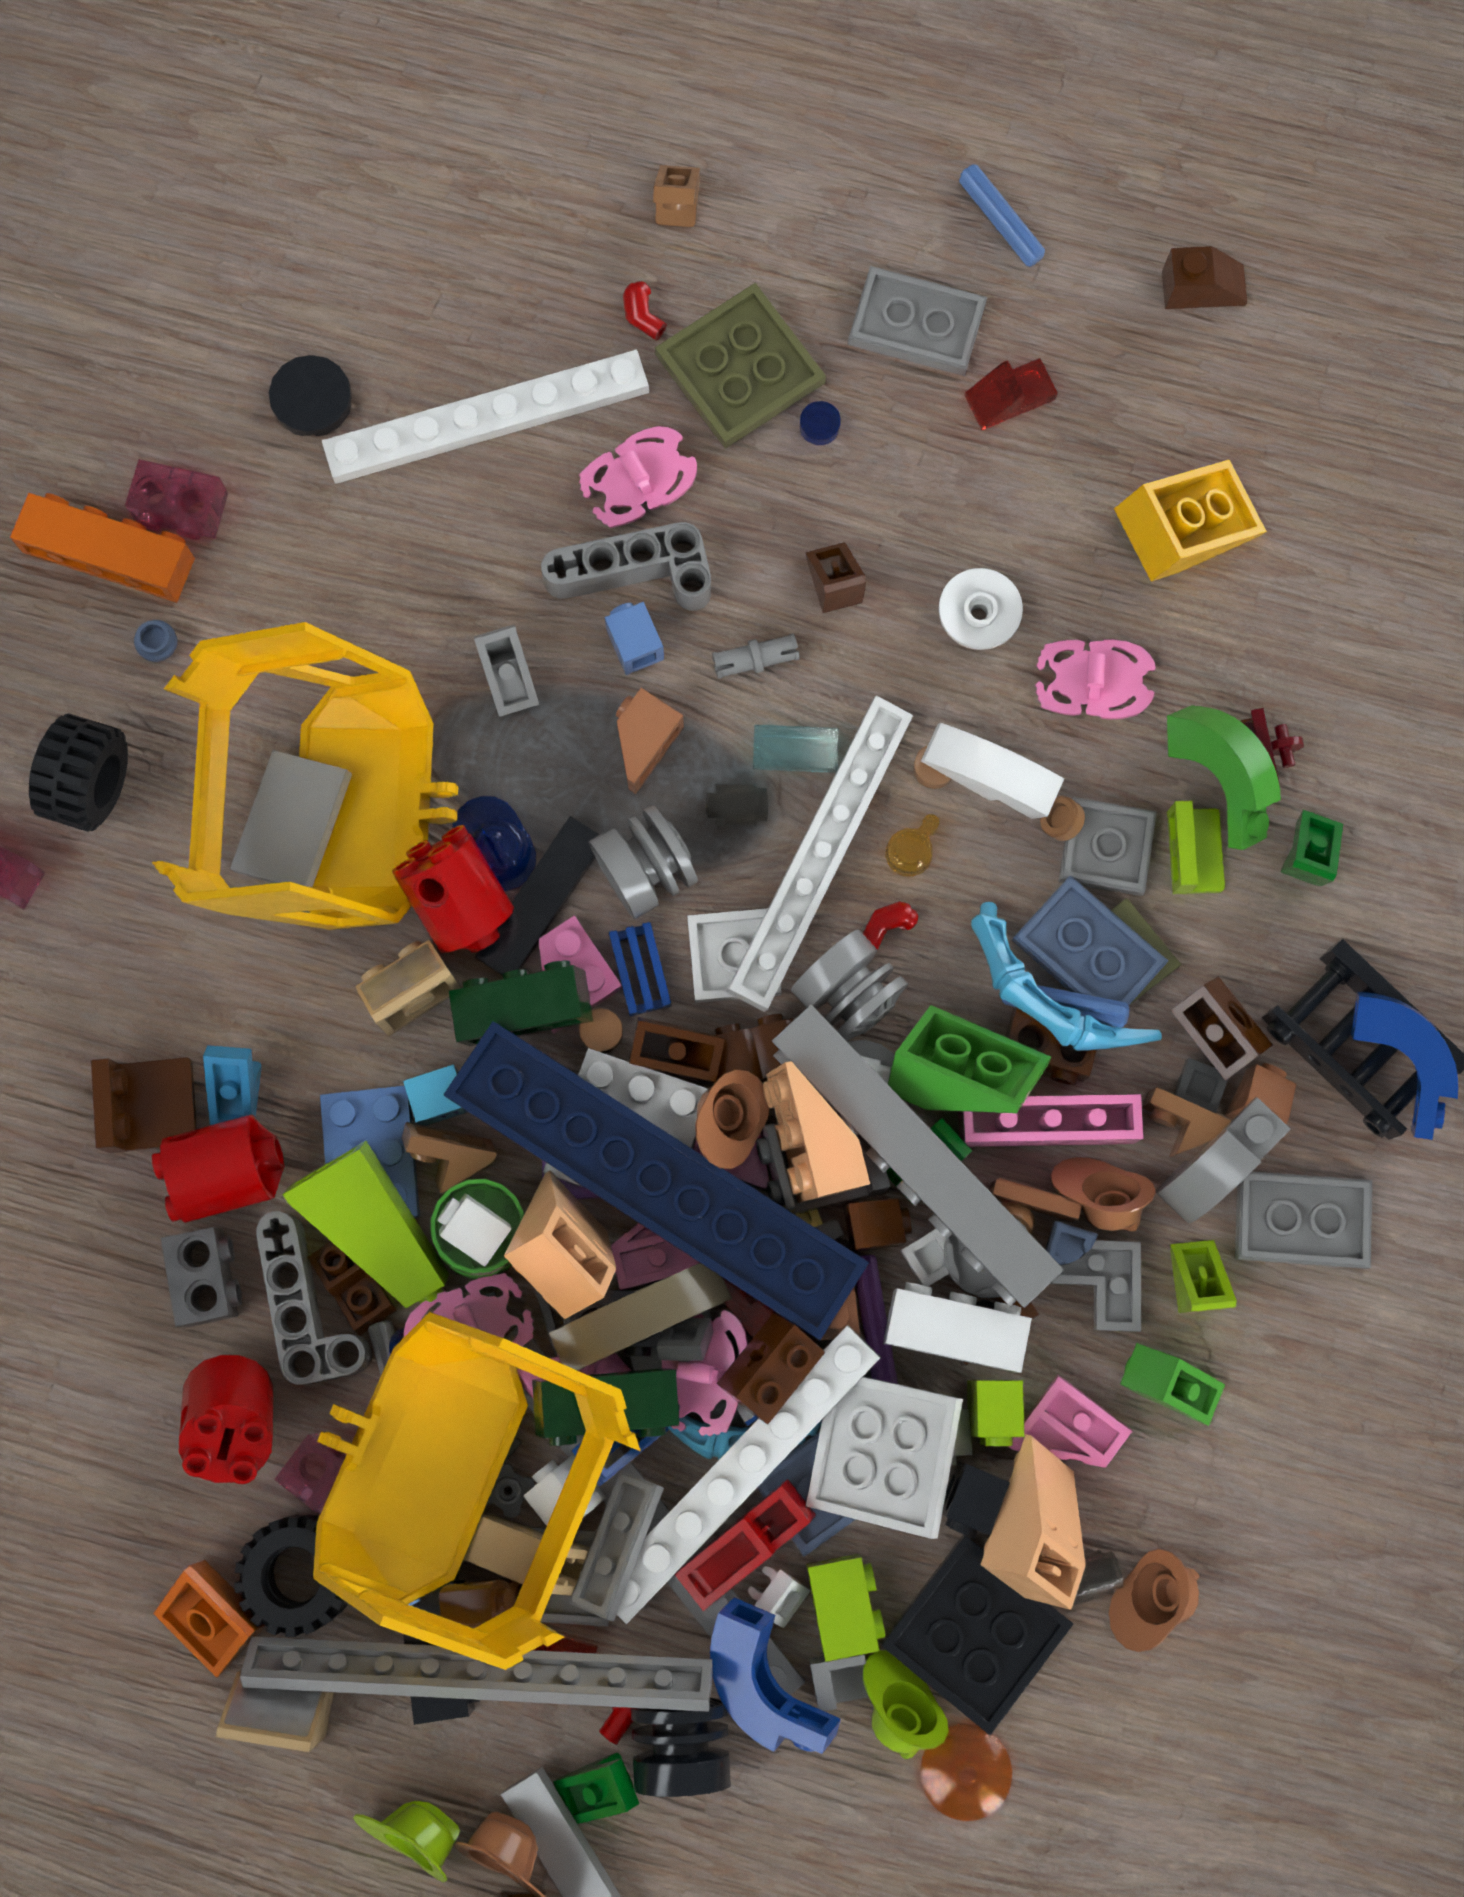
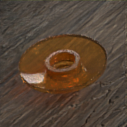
(941, 1767)

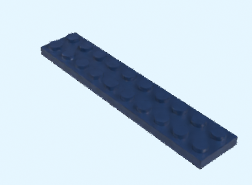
(657, 1180)

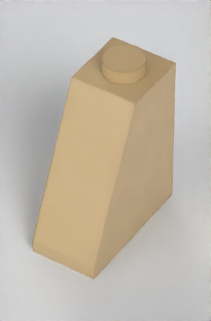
(510, 1549)

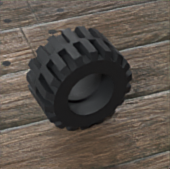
(78, 772)
(259, 1586)

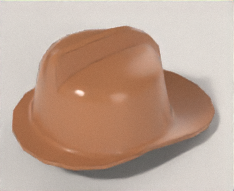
(731, 1118)
(1108, 1194)
(1153, 1601)
(504, 1847)

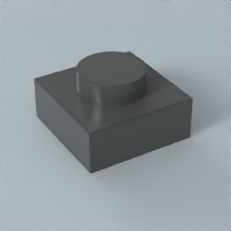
(1200, 1085)
(685, 1340)

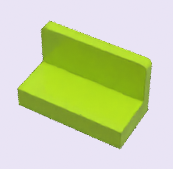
(1195, 849)

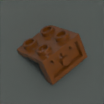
(141, 1102)

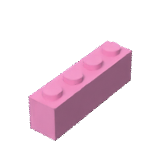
(1057, 1122)

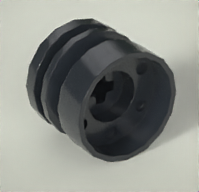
(680, 1754)

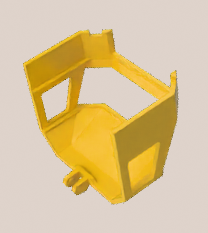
(361, 724)
(427, 1471)

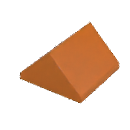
(207, 1617)

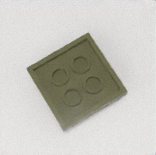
(740, 365)

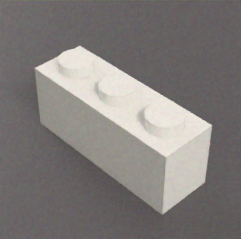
(957, 1328)

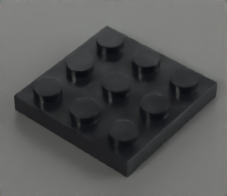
(975, 1637)

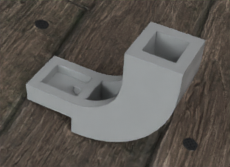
(1224, 1162)

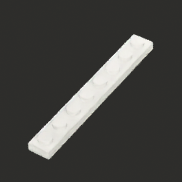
(485, 416)
(819, 855)
(744, 1469)

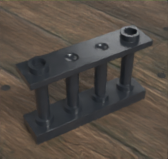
(1349, 968)

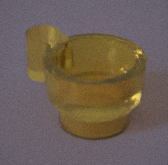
(910, 849)

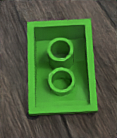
(963, 1067)

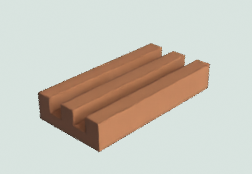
(1035, 1199)

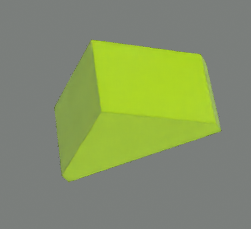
(1200, 1277)

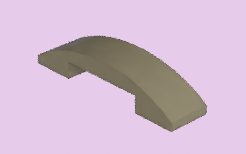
(638, 1316)

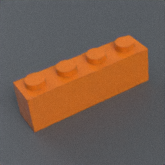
(102, 546)

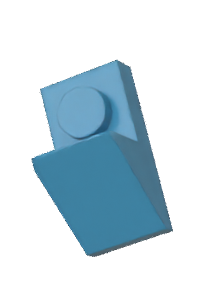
(231, 1082)

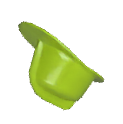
(904, 1707)
(418, 1832)

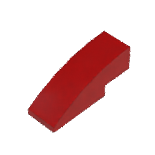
(745, 1545)

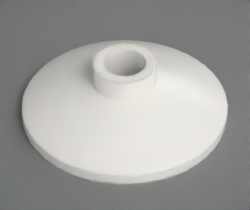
(986, 591)

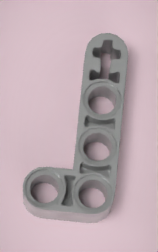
(626, 570)
(301, 1295)

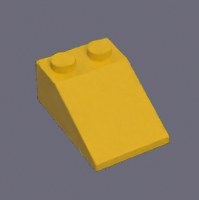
(1188, 519)

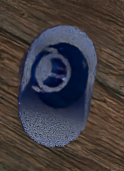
(499, 838)

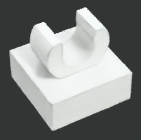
(927, 1258)
(781, 1596)

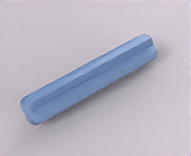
(1002, 215)
(1104, 1010)

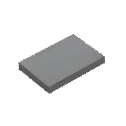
(917, 320)
(291, 820)
(1304, 1220)

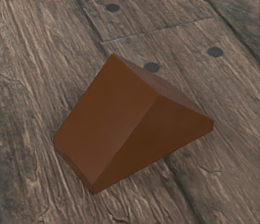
(836, 577)

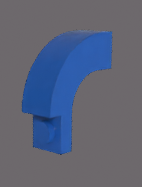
(1406, 1029)
(752, 1692)

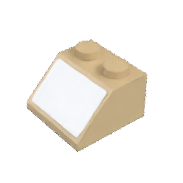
(406, 987)
(275, 1716)

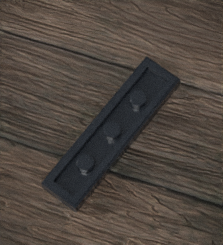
(541, 898)

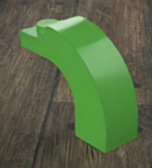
(1236, 760)

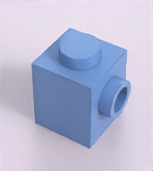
(634, 637)

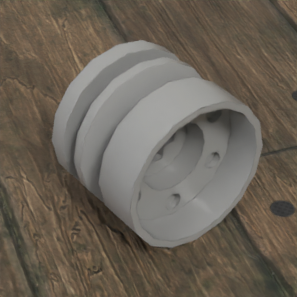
(644, 861)
(849, 986)

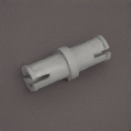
(755, 656)

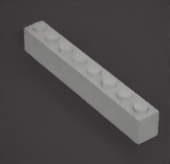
(919, 1158)

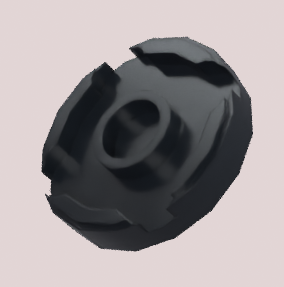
(310, 395)

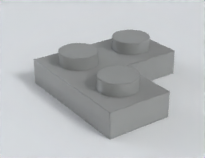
(1116, 1279)

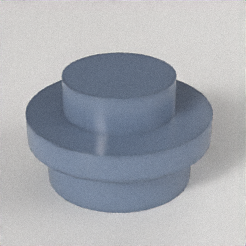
(155, 640)

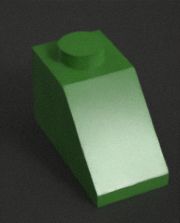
(1172, 1383)

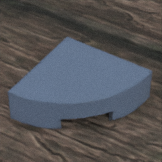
(1068, 1242)

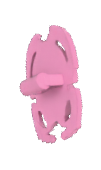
(640, 475)
(1096, 678)
(479, 1310)
(698, 1379)

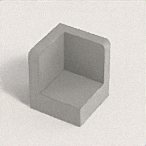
(837, 1680)

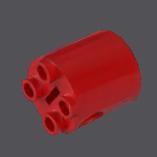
(454, 892)
(219, 1168)
(226, 1420)

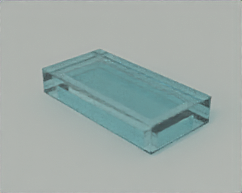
(795, 748)

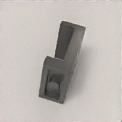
(779, 1188)

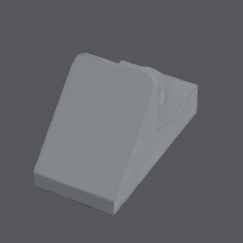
(506, 670)

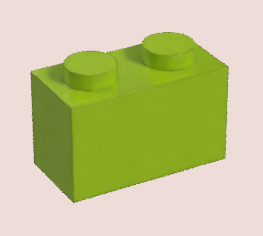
(996, 1411)
(844, 1607)

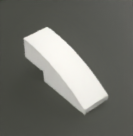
(992, 771)

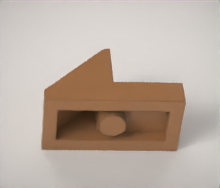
(676, 195)
(1197, 1123)
(458, 1153)

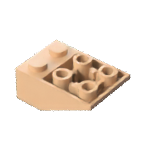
(818, 1144)
(562, 1249)
(1038, 1530)

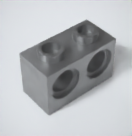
(188, 1281)

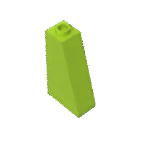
(369, 1222)

